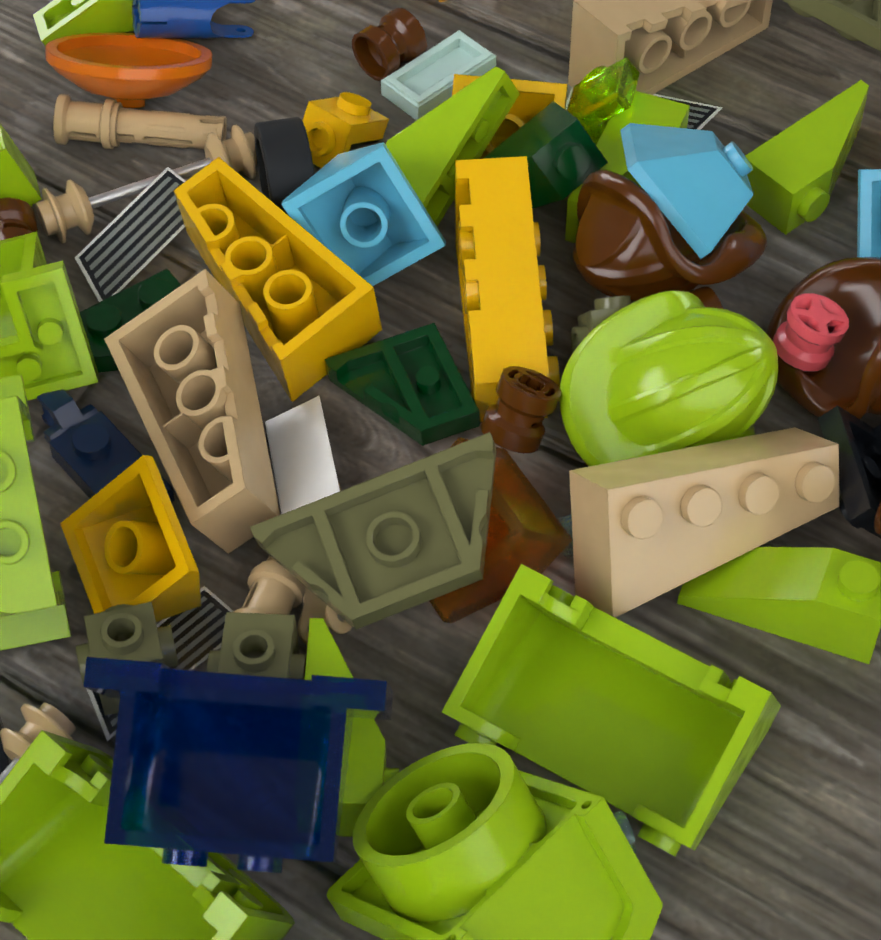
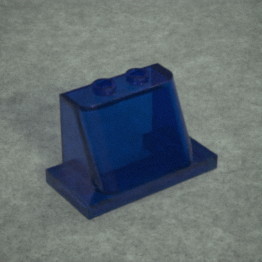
(230, 761)

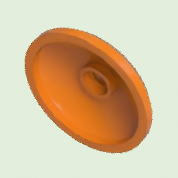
(127, 65)

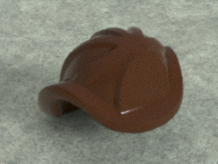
(635, 251)
(854, 371)

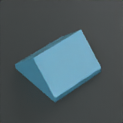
(366, 213)

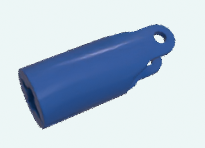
(184, 19)

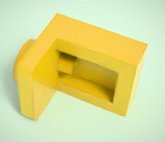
(340, 122)

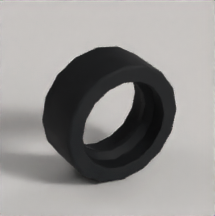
(282, 157)

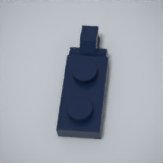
(86, 443)

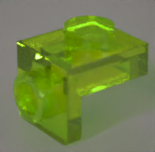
(603, 95)

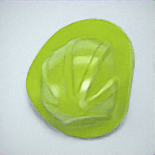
(666, 379)

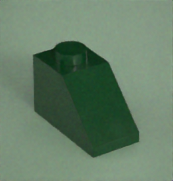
(556, 151)

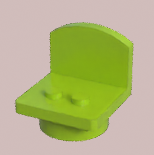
(491, 855)

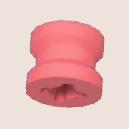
(810, 332)

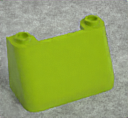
(610, 710)
(73, 886)

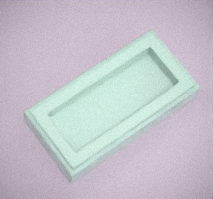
(429, 77)

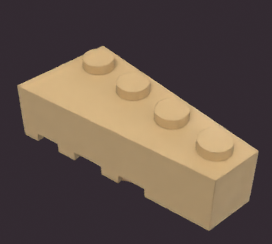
(659, 36)
(201, 406)
(691, 509)

